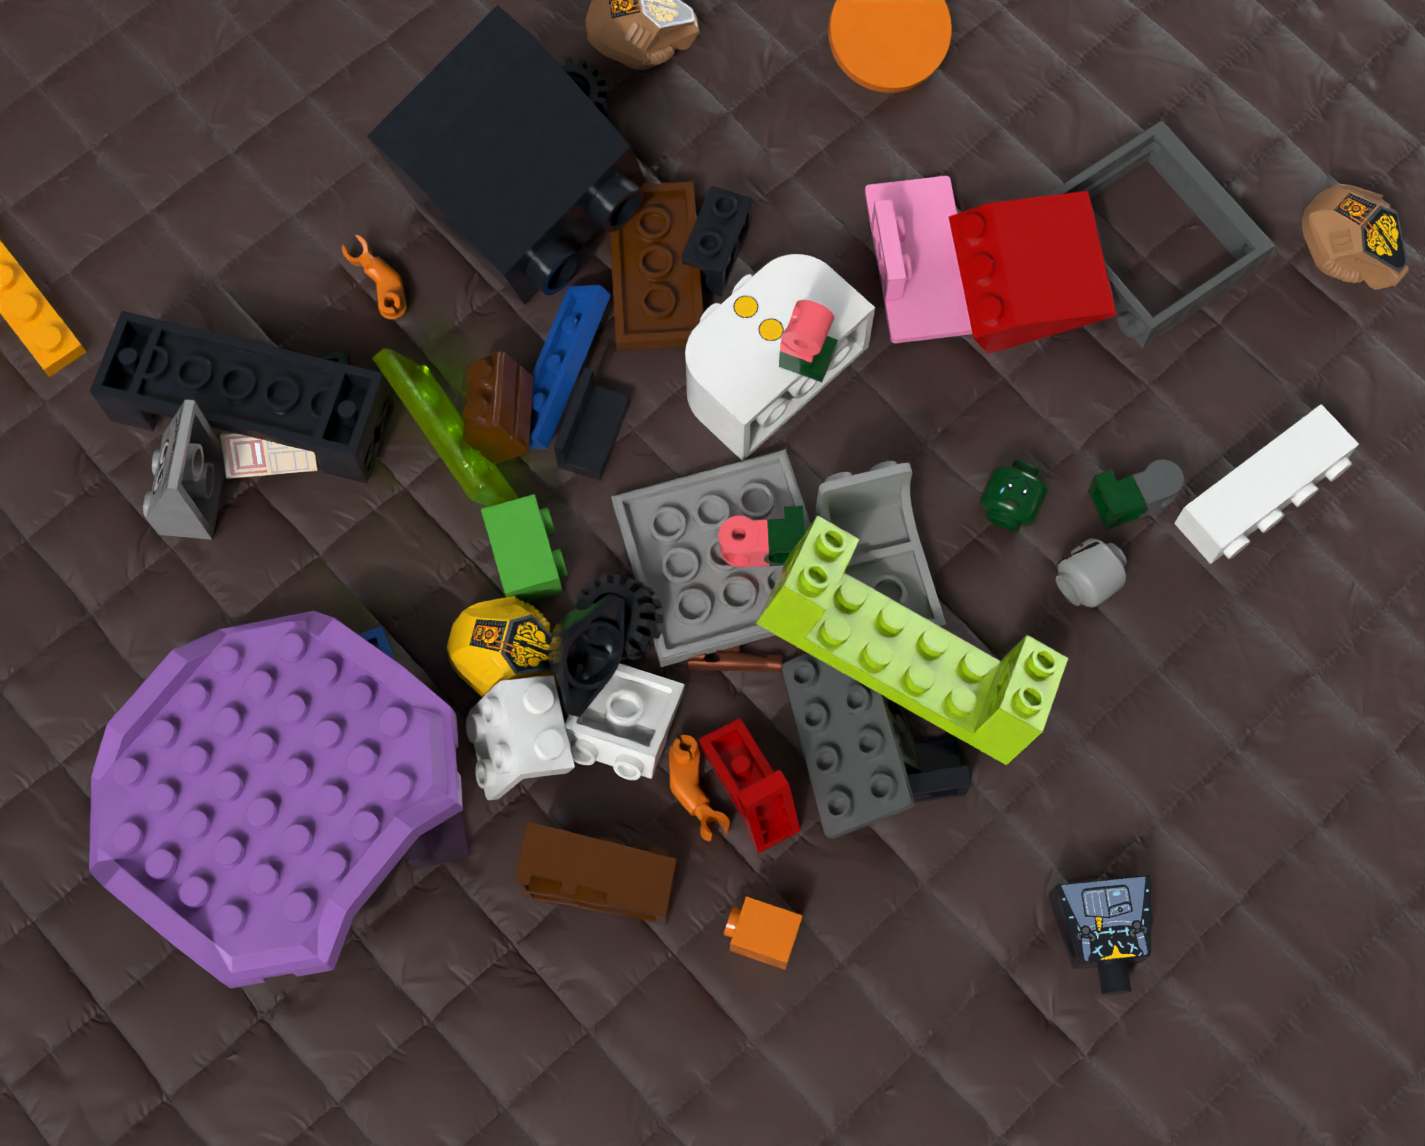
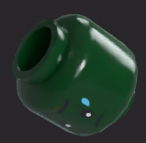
(1013, 496)

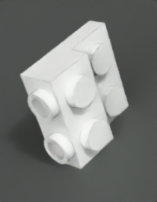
(626, 723)

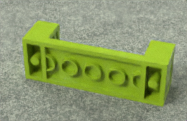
(904, 655)

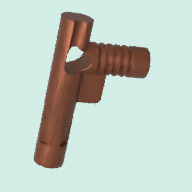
(732, 660)

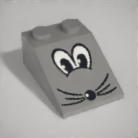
(187, 477)

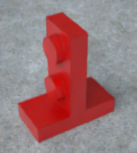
(753, 786)

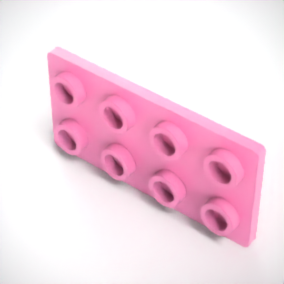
(917, 258)

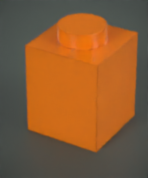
(763, 932)

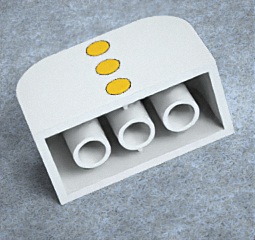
(736, 349)

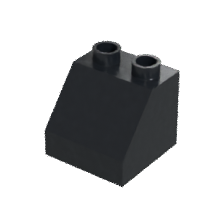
(511, 158)

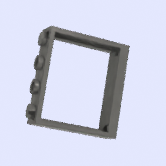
(1204, 198)

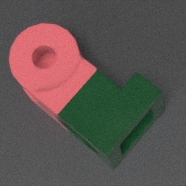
(805, 341)
(761, 541)

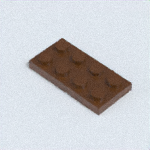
(652, 289)

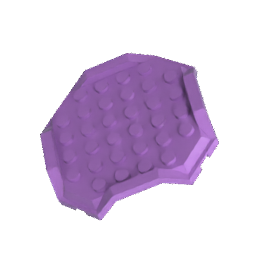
(268, 792)

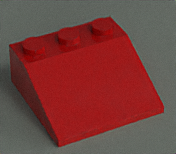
(1031, 268)

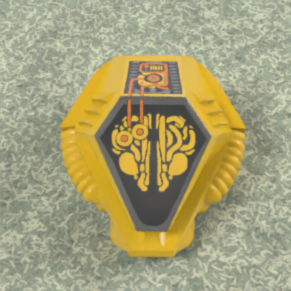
(499, 643)

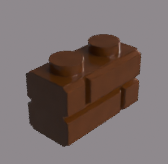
(498, 408)

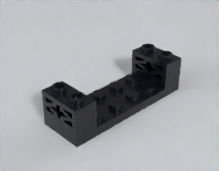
(245, 391)

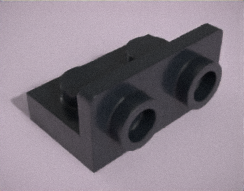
(718, 237)

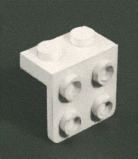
(518, 734)

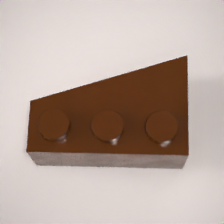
(596, 874)

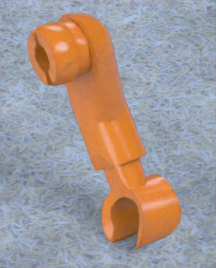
(388, 281)
(684, 784)

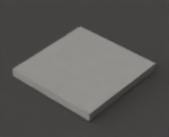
(676, 552)

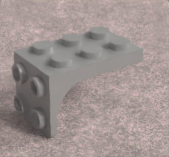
(889, 551)

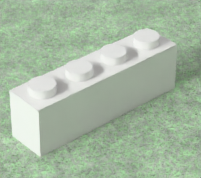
(1267, 484)

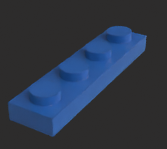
(563, 358)

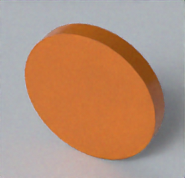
(889, 42)

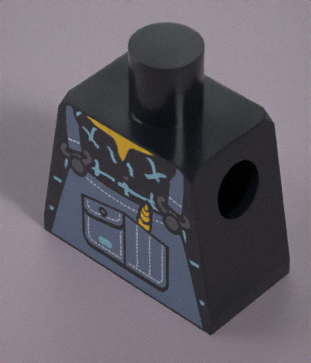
(1105, 926)

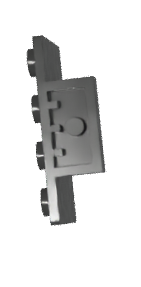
(852, 745)

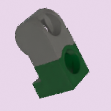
(1135, 495)

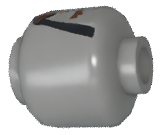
(1091, 573)

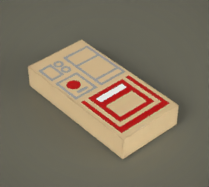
(256, 457)

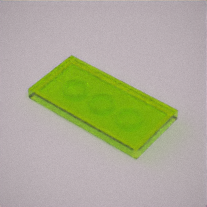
(443, 428)

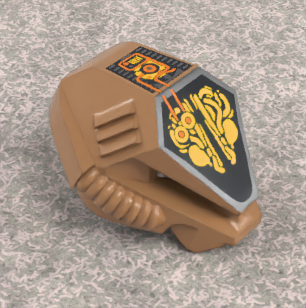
(640, 31)
(1355, 236)

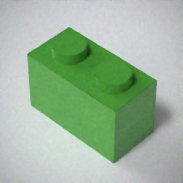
(522, 549)

